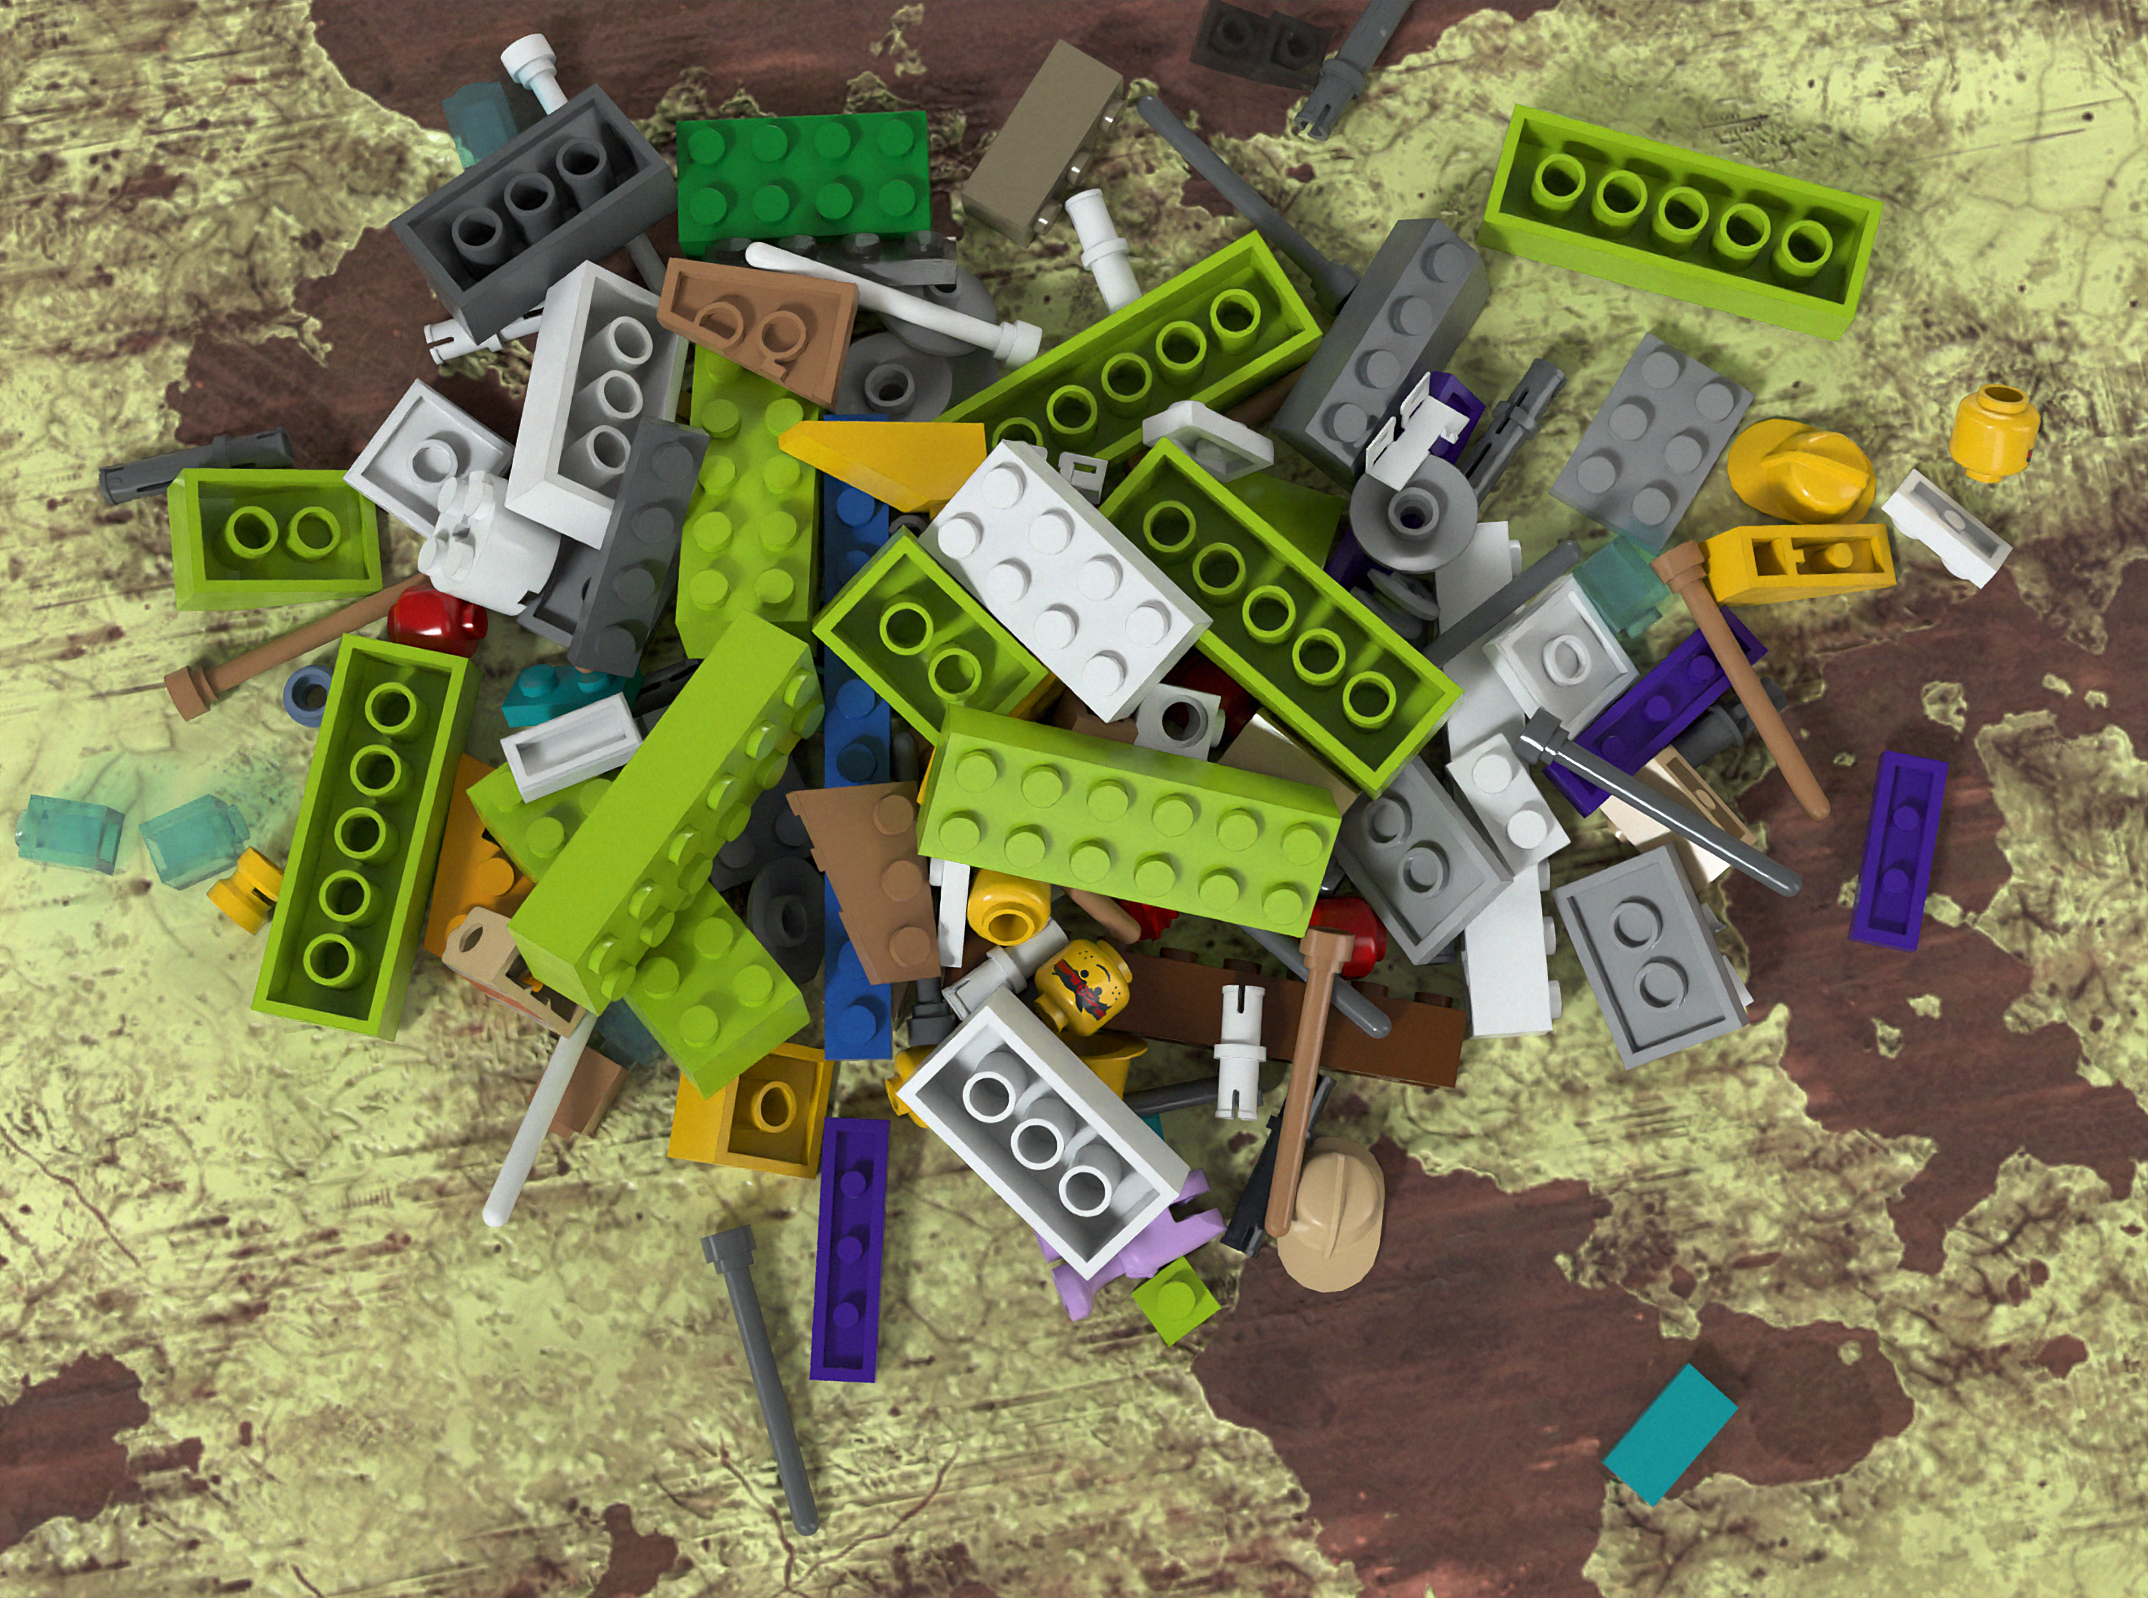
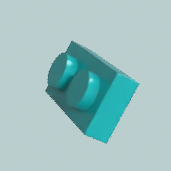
(552, 691)

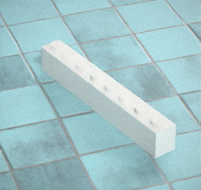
(1509, 940)

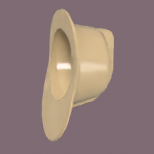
(1334, 1216)

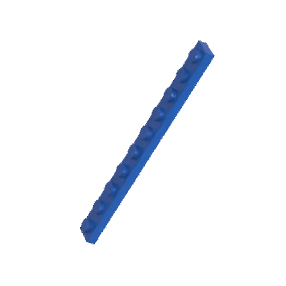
(855, 755)

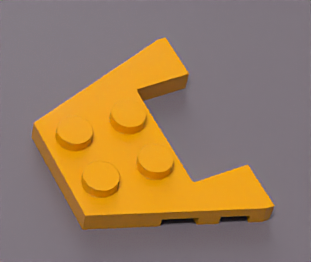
(471, 868)

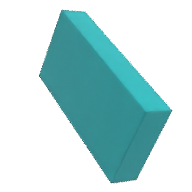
(1669, 1434)

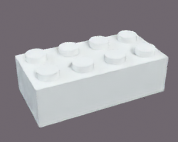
(590, 381)
(1064, 580)
(1045, 1132)

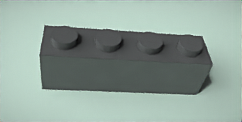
(537, 212)
(1388, 335)

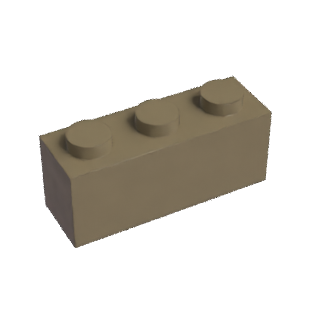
(1045, 145)

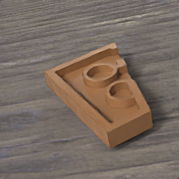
(765, 321)
(872, 860)

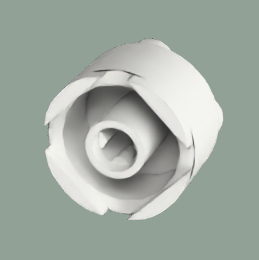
(484, 548)

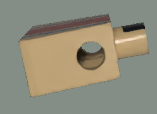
(491, 961)

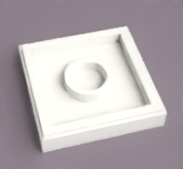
(419, 450)
(1562, 657)

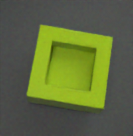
(1175, 1300)

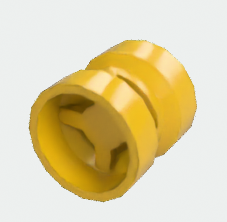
(249, 890)

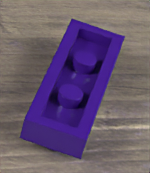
(1898, 851)

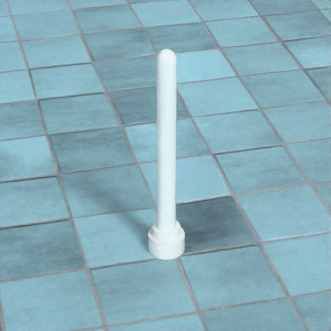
(532, 64)
(1010, 343)
(536, 1123)

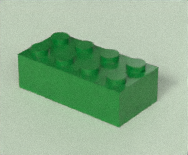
(803, 178)

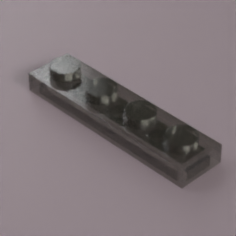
(916, 260)

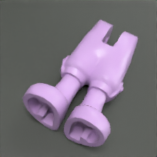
(1144, 1255)

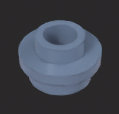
(297, 692)

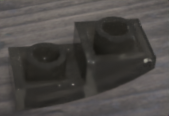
(1260, 48)

